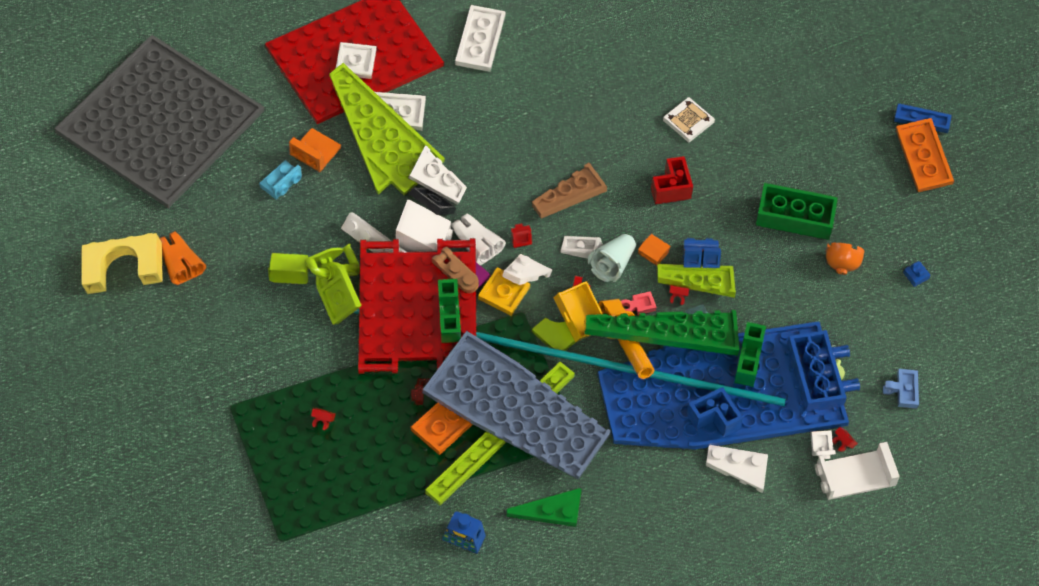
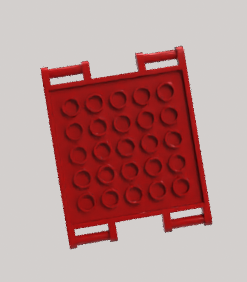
(402, 304)

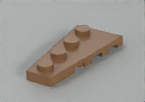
(578, 188)

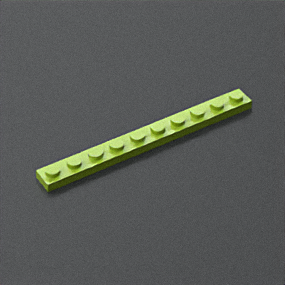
(485, 447)

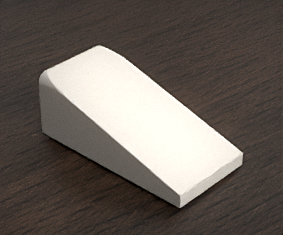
(580, 246)

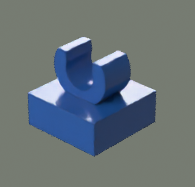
(916, 273)

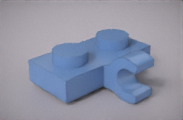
(905, 387)

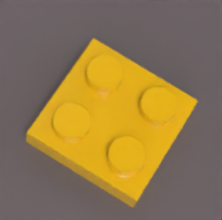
(503, 293)

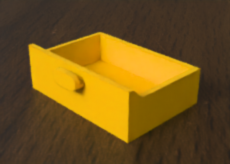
(575, 305)

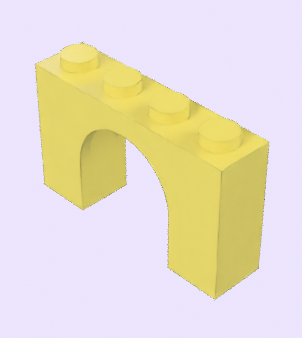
(98, 257)

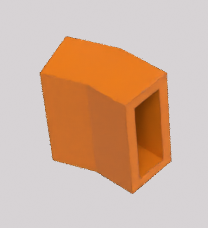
(654, 249)

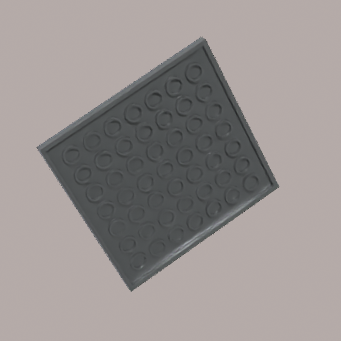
(159, 121)

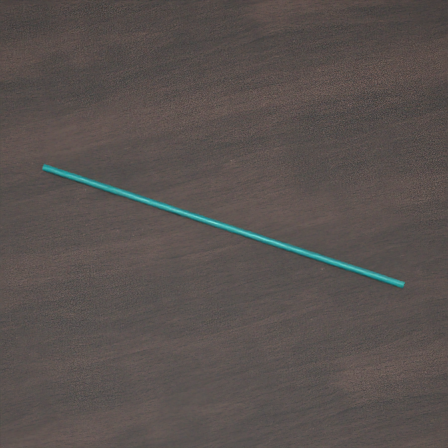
(626, 368)

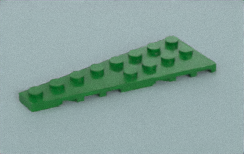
(697, 331)

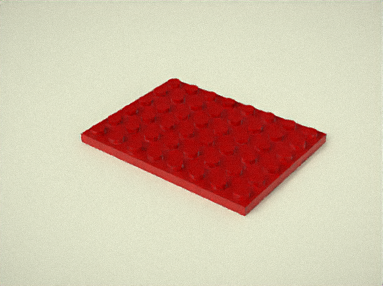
(312, 52)

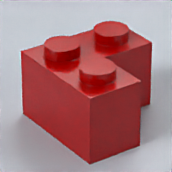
(675, 184)

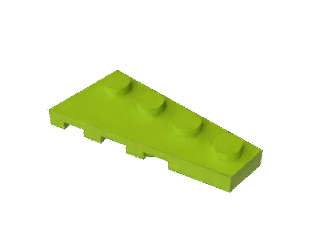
(709, 280)

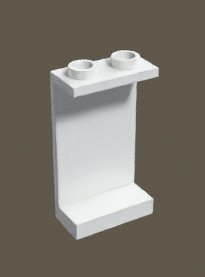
(857, 473)

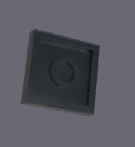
(433, 201)

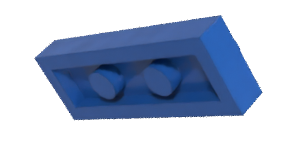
(909, 114)

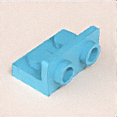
(281, 179)

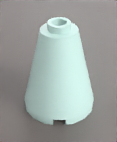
(611, 258)

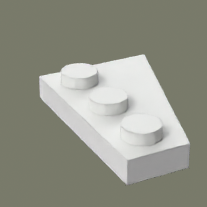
(740, 464)

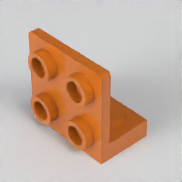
(314, 149)

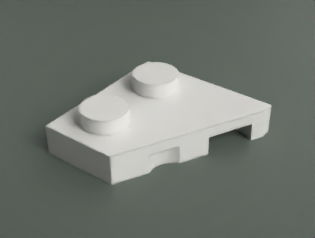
(524, 270)

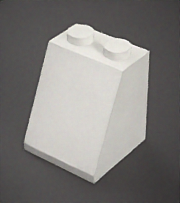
(421, 229)

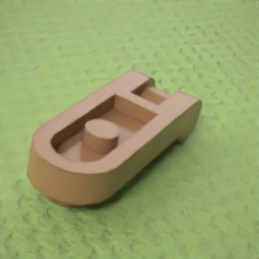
(457, 270)

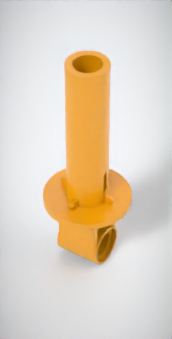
(631, 348)

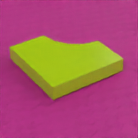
(554, 334)

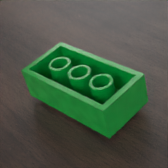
(796, 211)

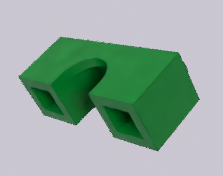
(449, 310)
(750, 354)

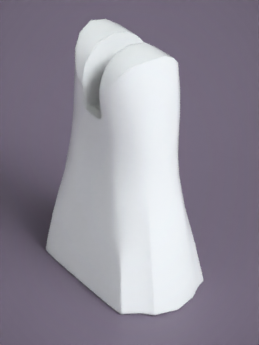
(487, 242)

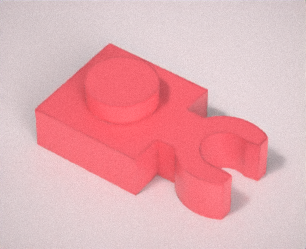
(640, 303)

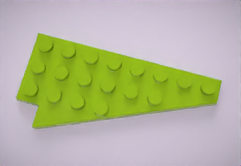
(383, 137)

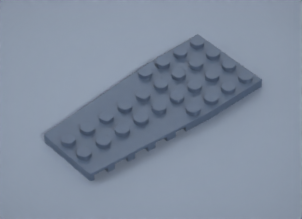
(515, 406)

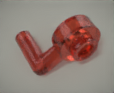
(416, 394)

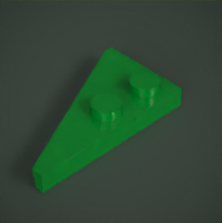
(555, 509)

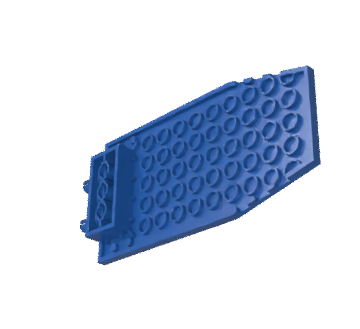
(792, 365)

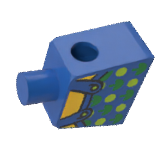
(465, 532)

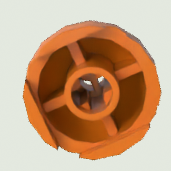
(843, 257)

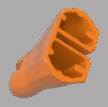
(180, 259)

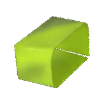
(288, 268)

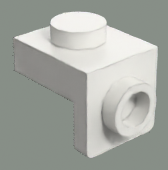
(822, 444)

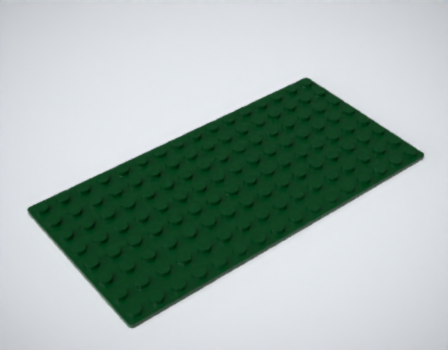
(368, 451)

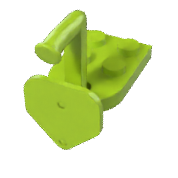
(334, 282)

